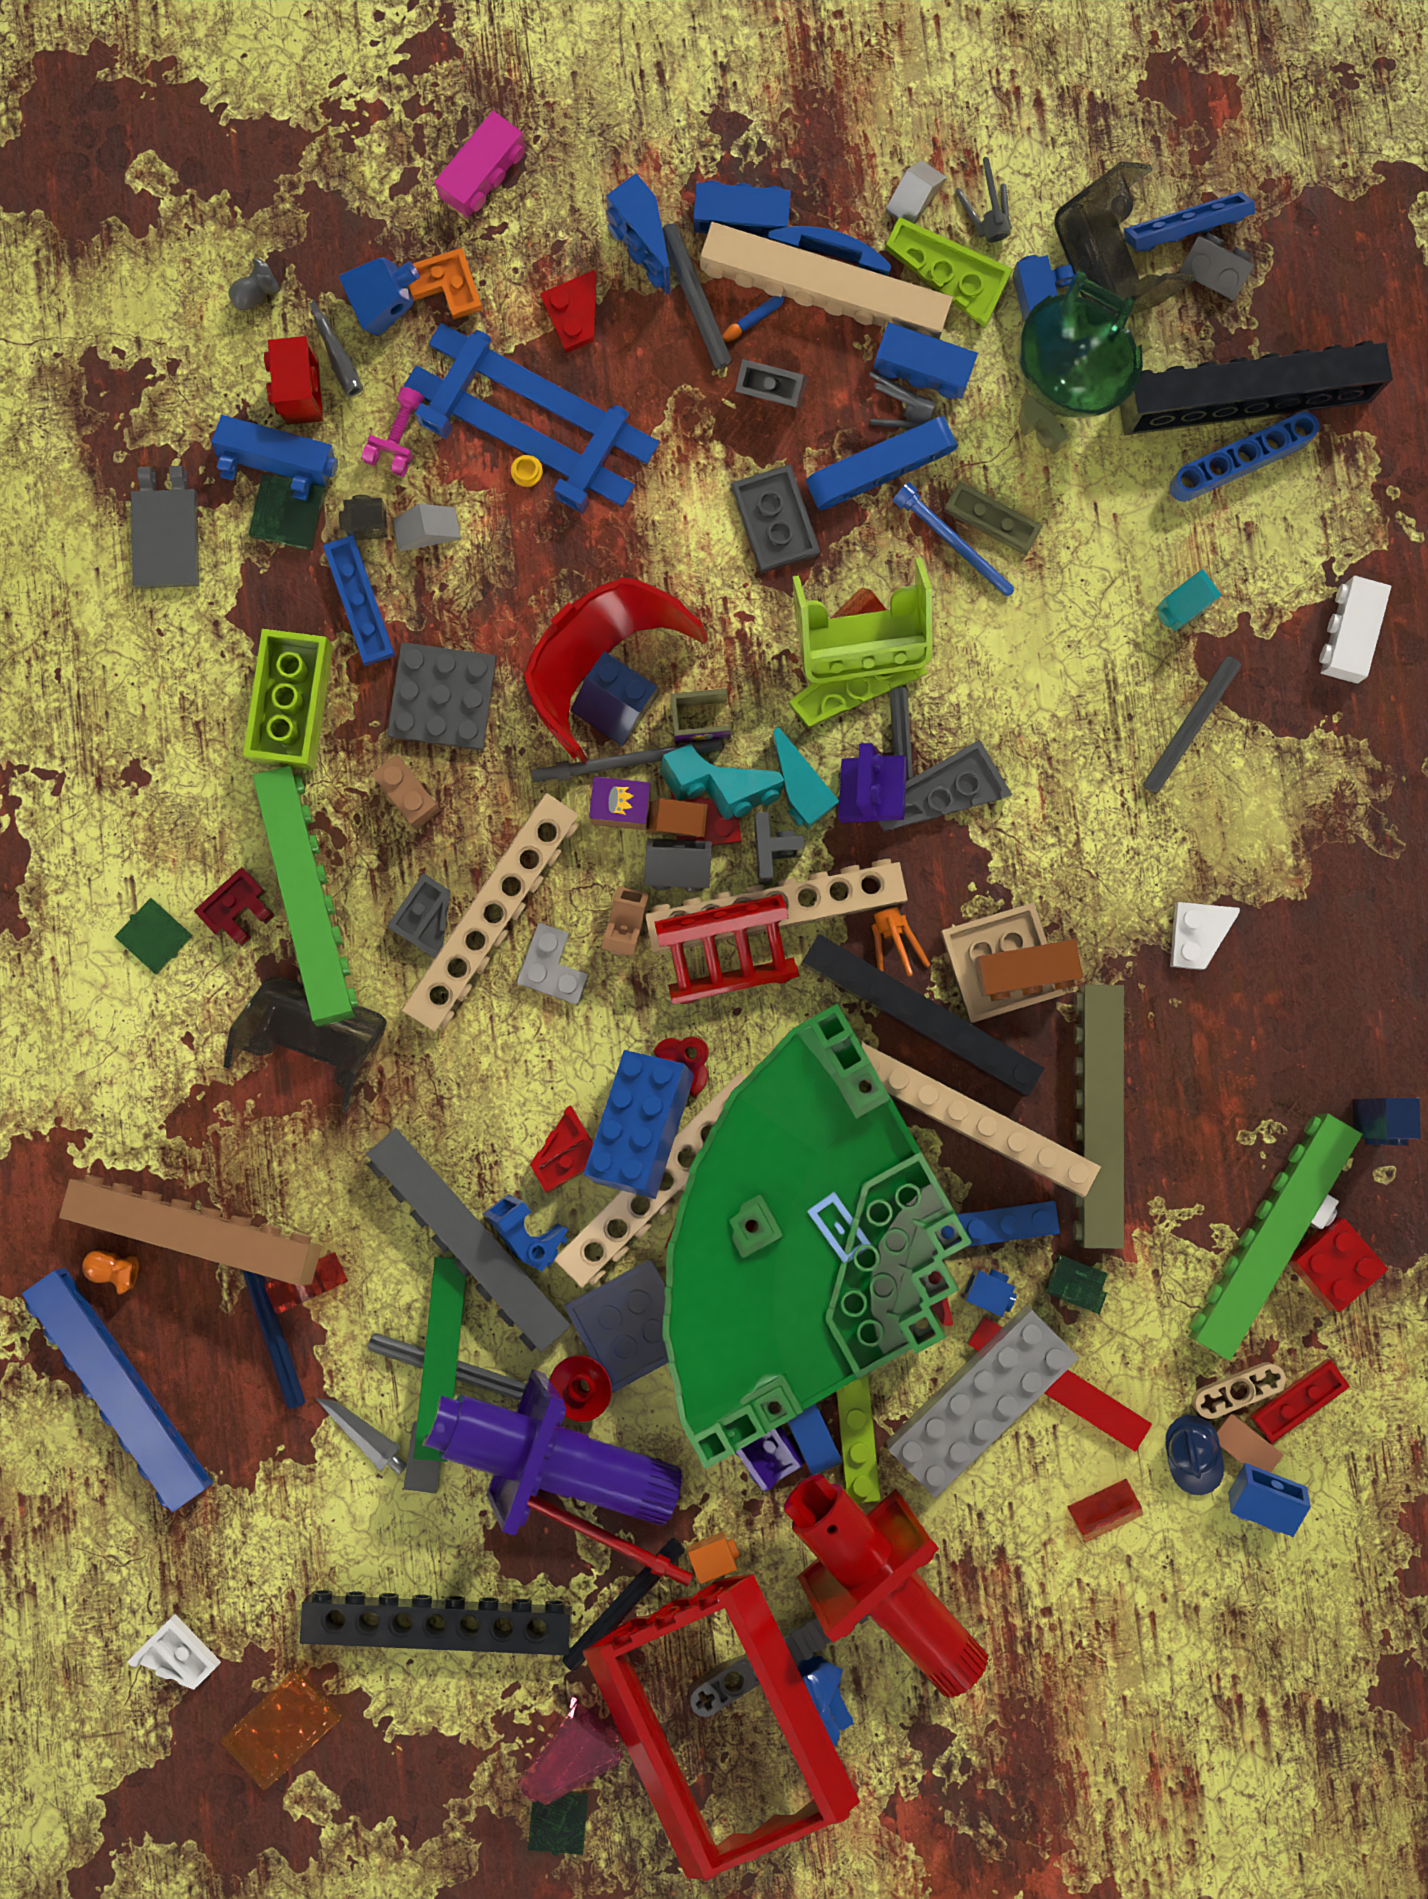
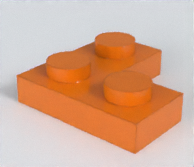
(449, 274)

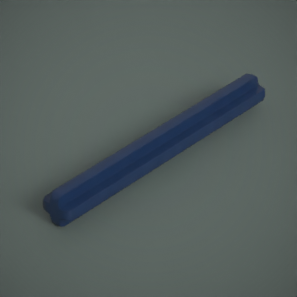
(274, 1340)

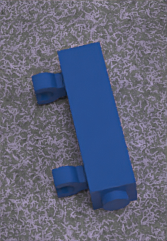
(1036, 281)
(273, 452)

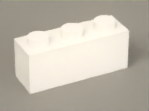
(1354, 629)

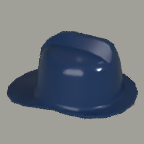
(1194, 1455)

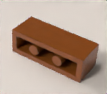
(1028, 969)

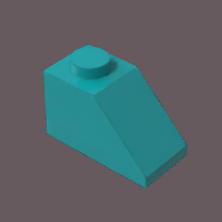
(1188, 601)

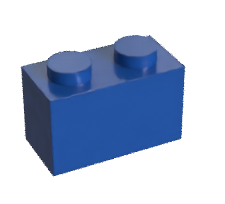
(1269, 1500)

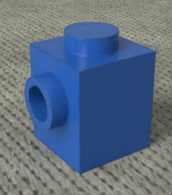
(990, 1291)

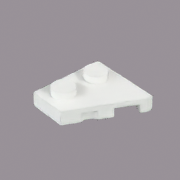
(1198, 933)
(176, 1654)

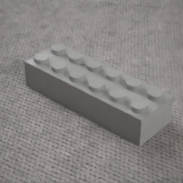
(981, 1400)

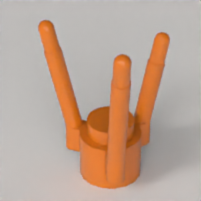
(891, 924)

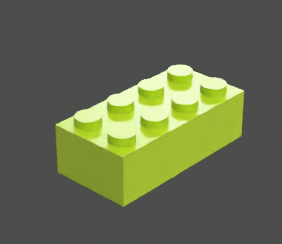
(288, 699)

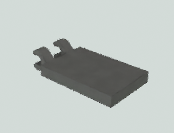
(164, 532)

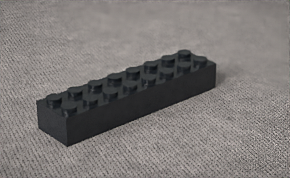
(1257, 387)

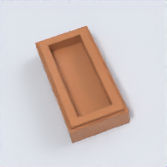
(1246, 1444)

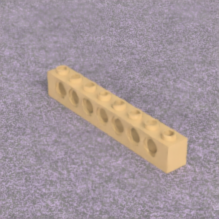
(546, 811)
(890, 893)
(574, 1257)

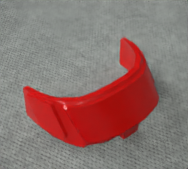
(581, 636)

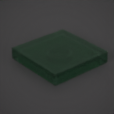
(282, 517)

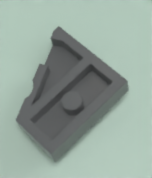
(423, 915)

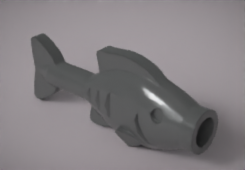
(339, 359)

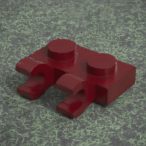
(231, 901)

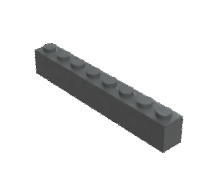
(468, 1240)

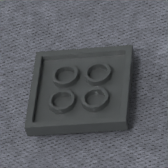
(442, 696)

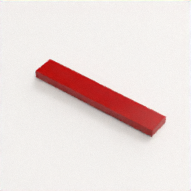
(1082, 1398)

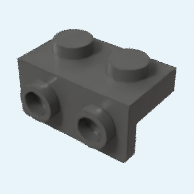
(1217, 266)

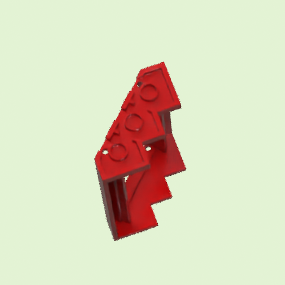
(787, 1696)

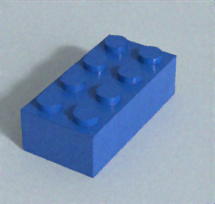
(639, 1124)

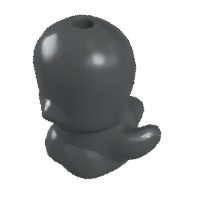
(253, 289)

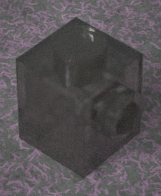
(364, 518)

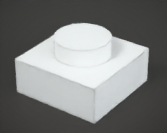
(1325, 1214)

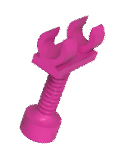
(409, 401)

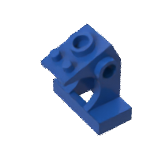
(508, 1220)

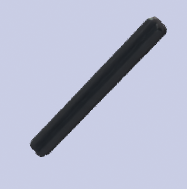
(620, 1607)

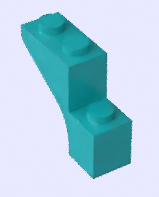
(730, 789)

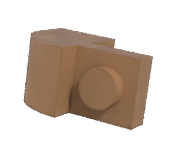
(625, 921)

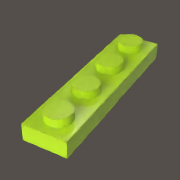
(858, 1441)

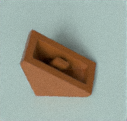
(676, 818)

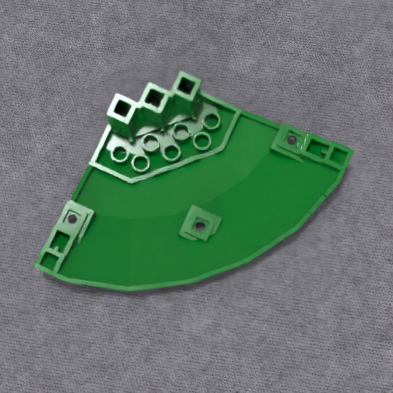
(777, 1305)

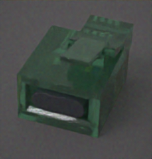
(1076, 1284)

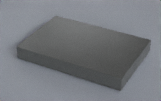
(775, 519)

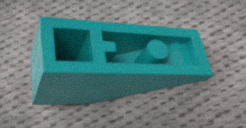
(804, 789)

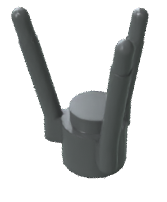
(996, 223)
(917, 409)

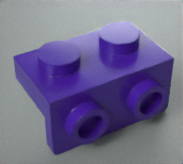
(770, 1458)

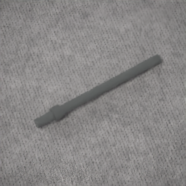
(564, 769)

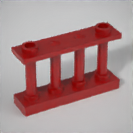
(724, 919)

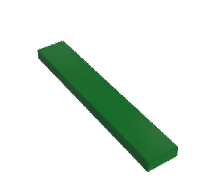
(440, 1349)

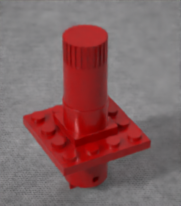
(871, 1569)

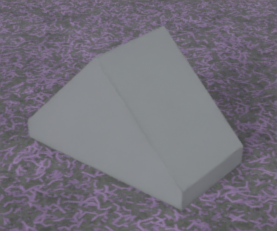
(915, 191)
(426, 526)

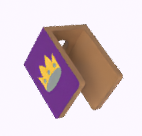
(620, 803)

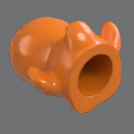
(109, 1267)

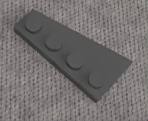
(951, 786)

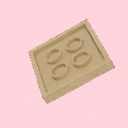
(989, 935)

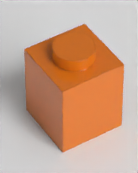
(713, 1557)

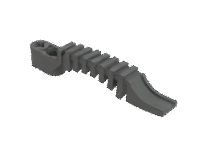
(801, 1644)

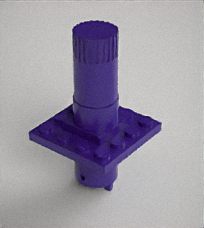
(533, 1452)

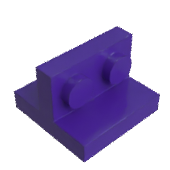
(872, 786)

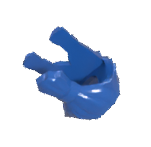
(822, 1682)

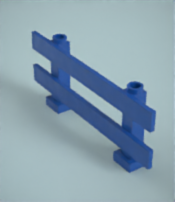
(583, 471)

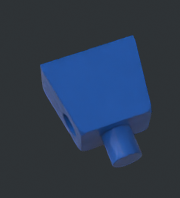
(379, 292)

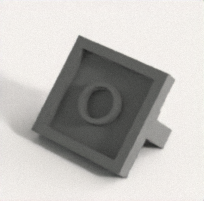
(783, 846)

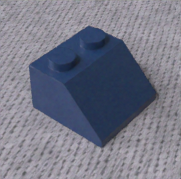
(614, 699)

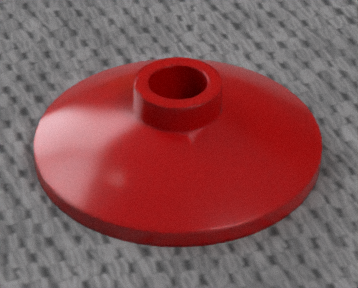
(579, 1403)

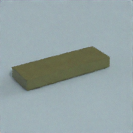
(992, 518)

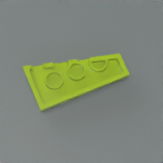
(950, 268)
(830, 699)

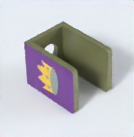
(698, 698)

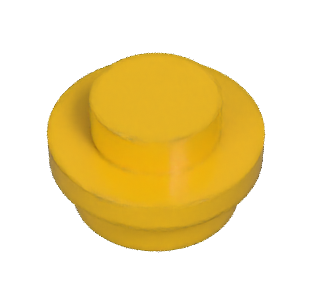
(526, 471)

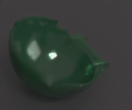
(1078, 353)

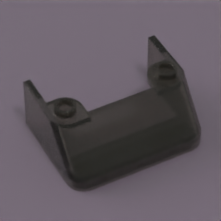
(1096, 246)
(283, 1017)

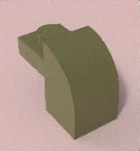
(1037, 418)

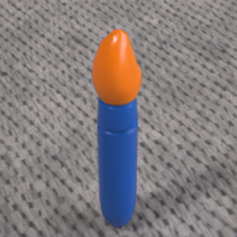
(759, 313)

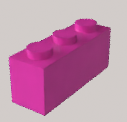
(480, 164)

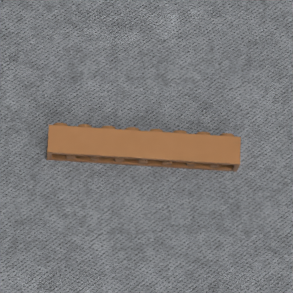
(191, 1231)

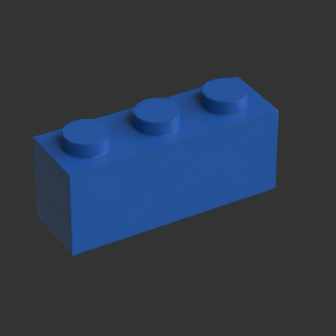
(741, 207)
(924, 361)

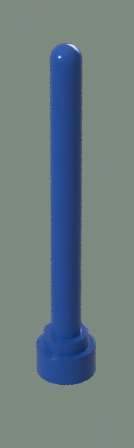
(909, 499)

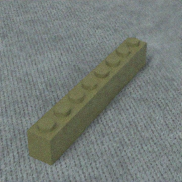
(1100, 1113)

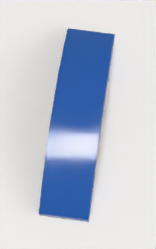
(832, 244)

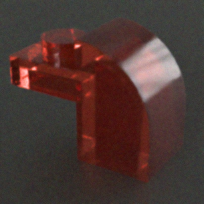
(326, 1277)

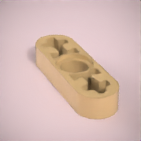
(1257, 1373)

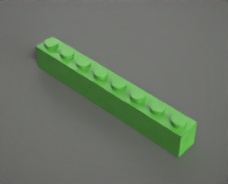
(304, 897)
(1274, 1235)

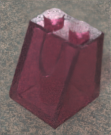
(570, 1754)

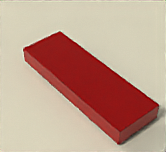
(1299, 1401)

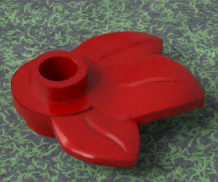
(676, 1051)

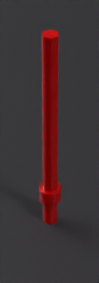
(659, 1565)

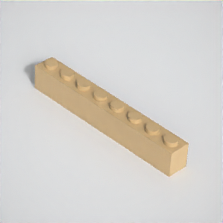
(822, 282)
(983, 1124)

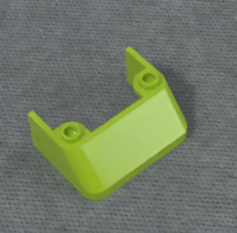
(869, 641)

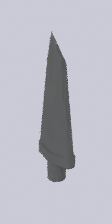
(372, 1442)

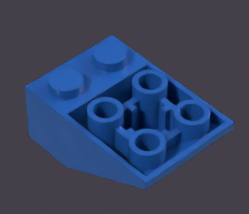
(637, 222)

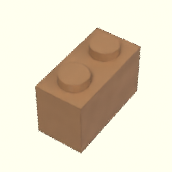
(406, 792)

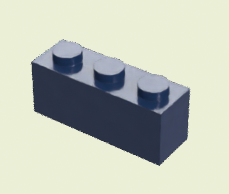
(1387, 1120)

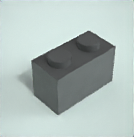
(771, 383)
(678, 864)

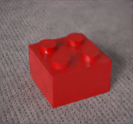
(294, 380)
(1336, 1264)

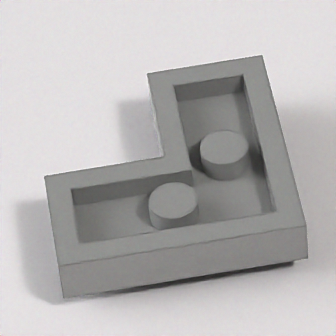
(542, 967)

